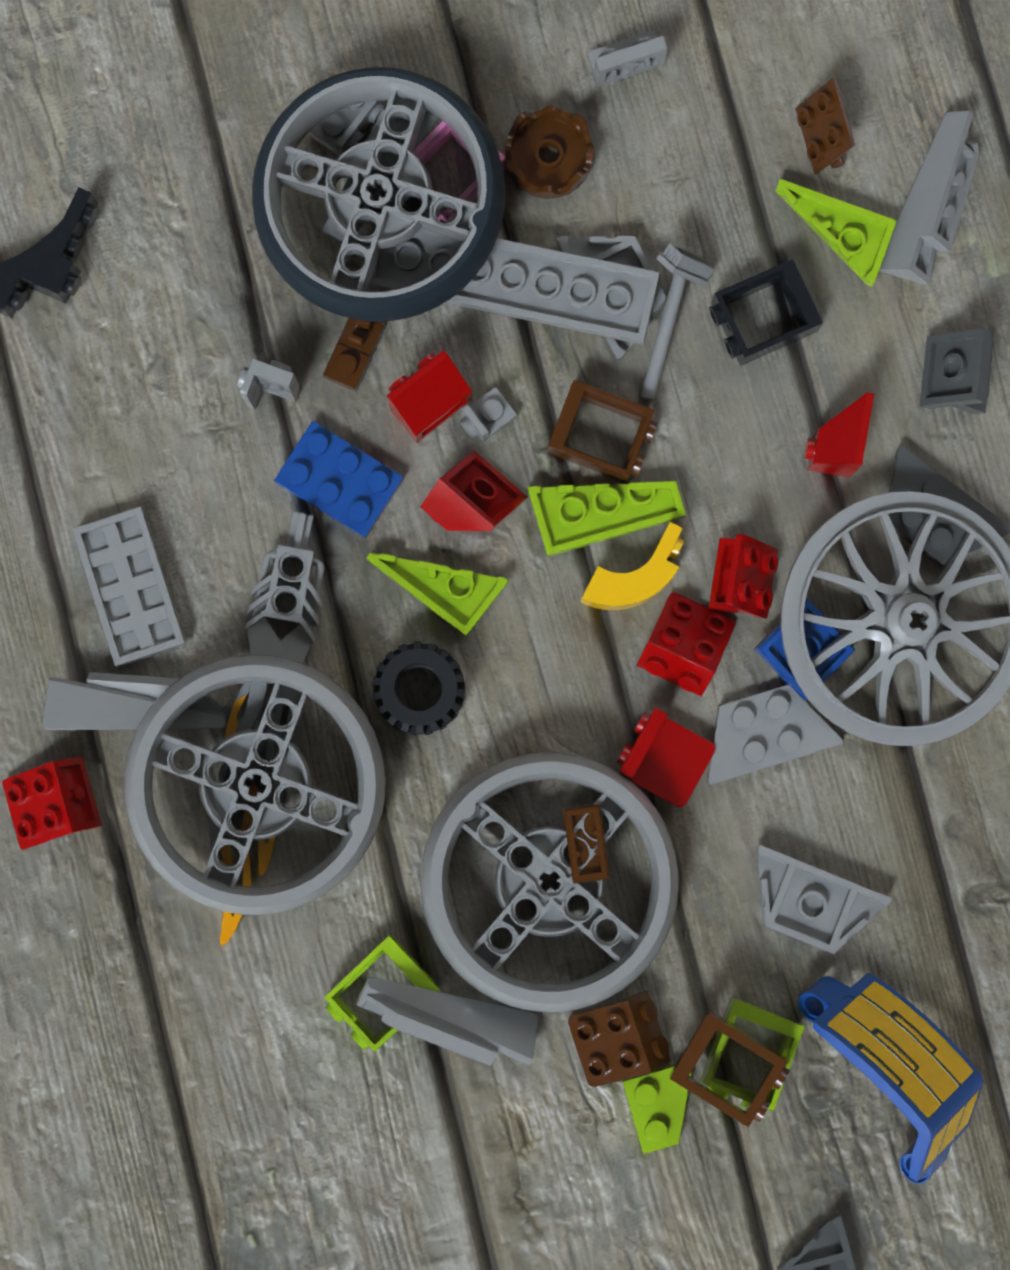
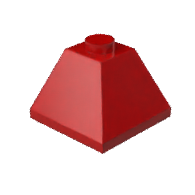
(841, 442)
(472, 497)

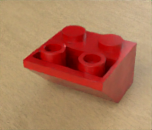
(428, 395)

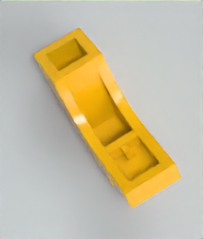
(627, 590)

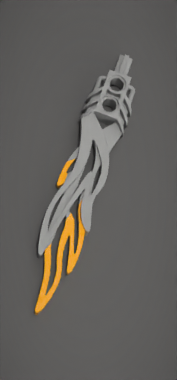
(265, 641)

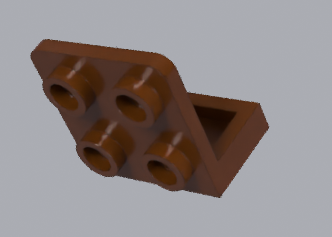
(619, 1040)

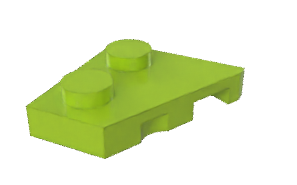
(656, 1108)

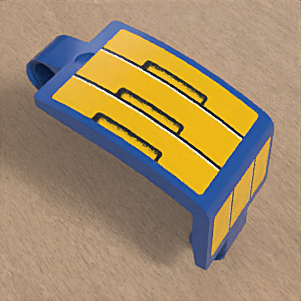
(903, 1058)

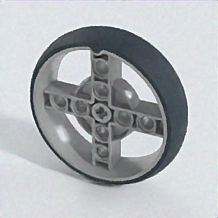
(408, 99)

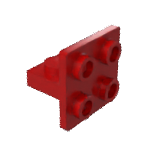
(743, 576)

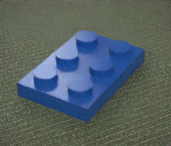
(339, 479)

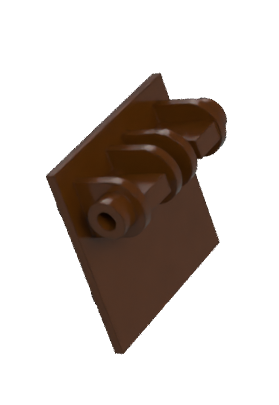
(825, 127)

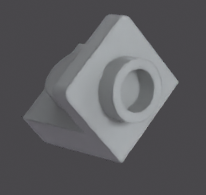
(487, 415)

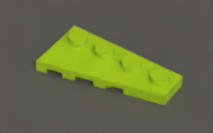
(595, 513)

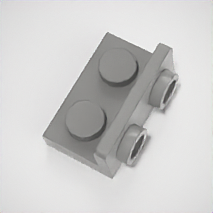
(627, 57)
(347, 126)

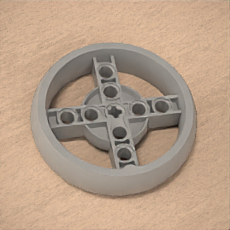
(156, 748)
(481, 962)

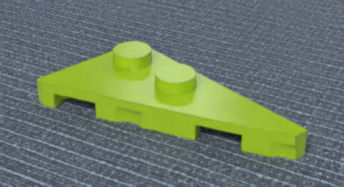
(849, 230)

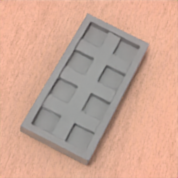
(129, 586)

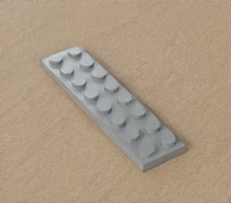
(534, 285)

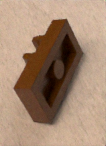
(353, 353)

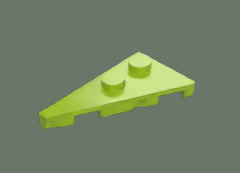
(451, 593)

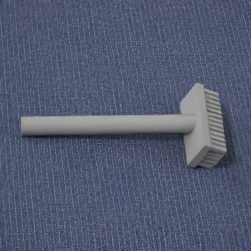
(684, 267)

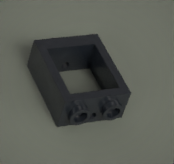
(796, 295)

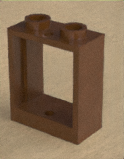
(583, 392)
(694, 1050)

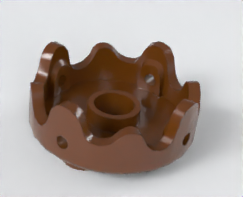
(553, 129)

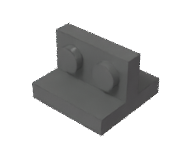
(957, 370)

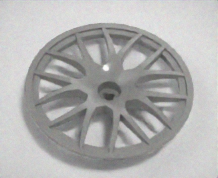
(890, 617)

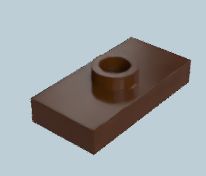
(577, 849)

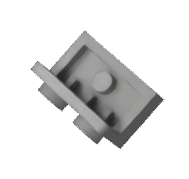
(271, 378)

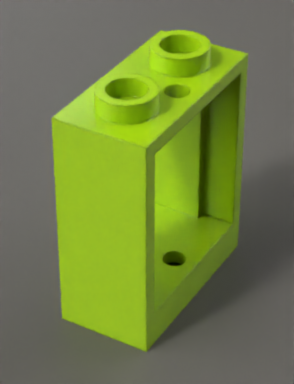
(738, 1008)
(342, 1011)

